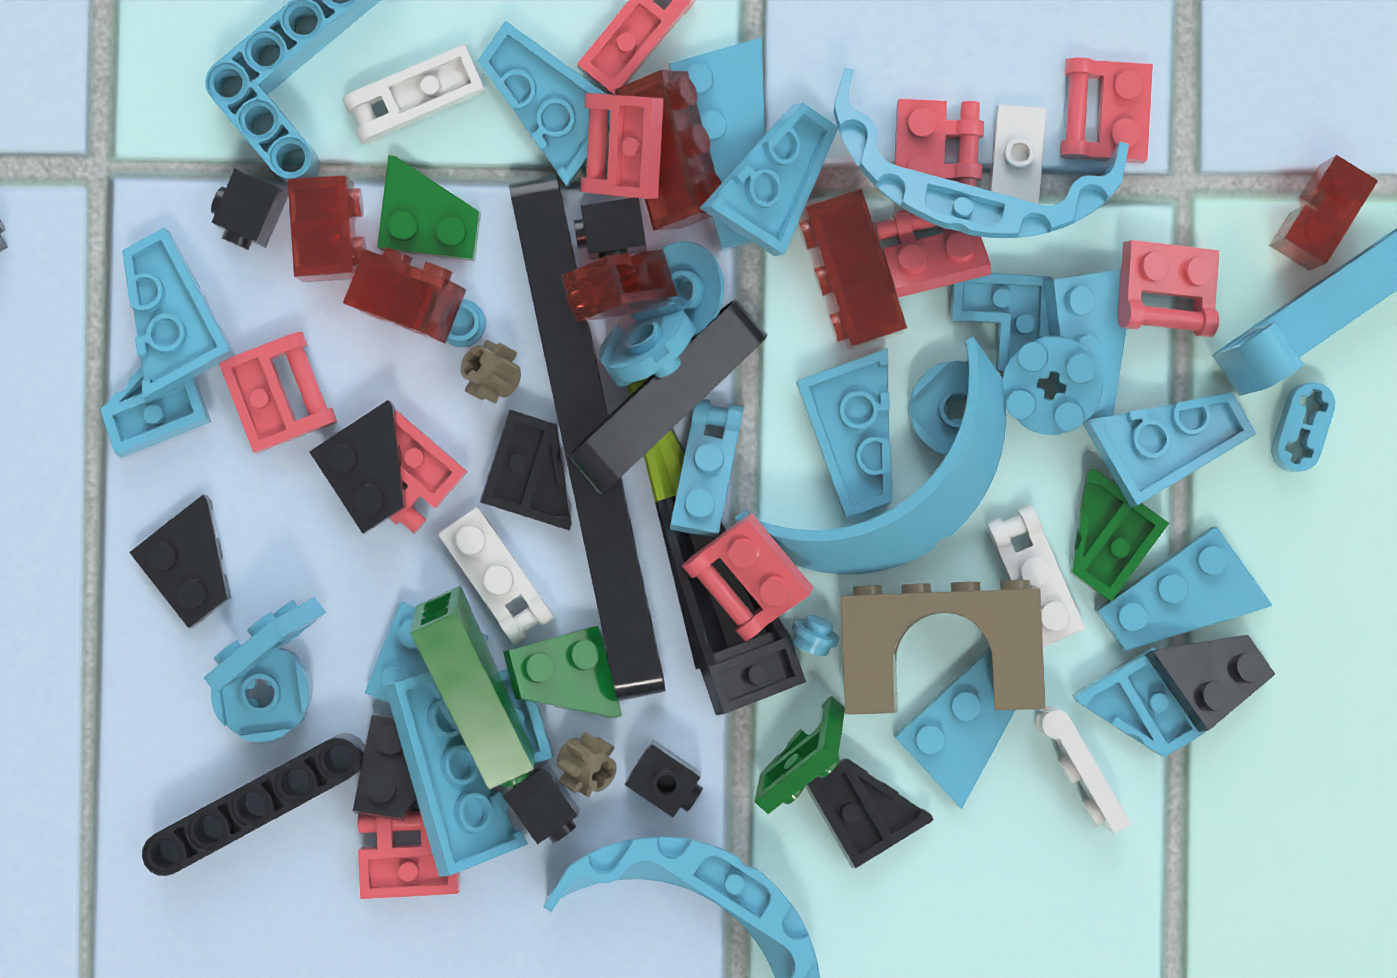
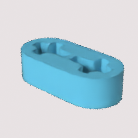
(1314, 430)

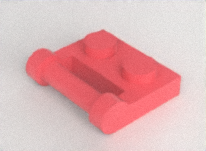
(1121, 113)
(632, 145)
(1168, 272)
(262, 398)
(759, 567)

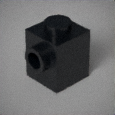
(247, 210)
(611, 228)
(665, 780)
(543, 805)

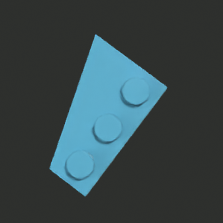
(543, 96)
(775, 180)
(172, 317)
(851, 426)
(1166, 443)
(958, 730)

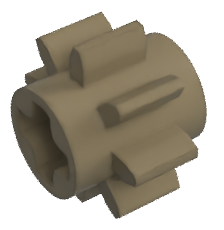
(490, 371)
(586, 764)

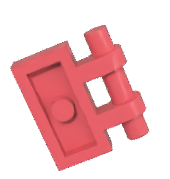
(922, 135)
(932, 260)
(425, 470)
(399, 869)

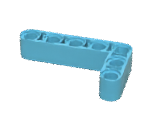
(262, 80)
(1276, 343)

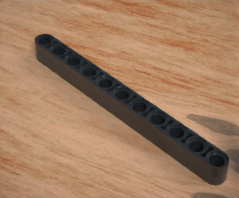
(579, 410)

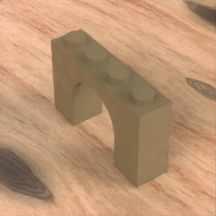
(878, 621)

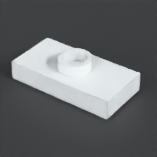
(1018, 151)

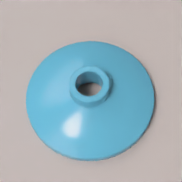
(696, 267)

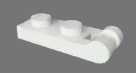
(414, 93)
(1039, 566)
(495, 573)
(1080, 766)

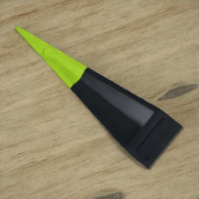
(731, 668)

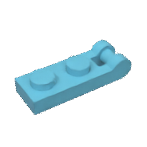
(706, 470)

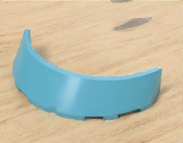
(962, 205)
(933, 509)
(710, 873)

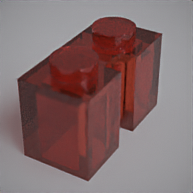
(1334, 200)
(324, 227)
(618, 285)
(404, 294)

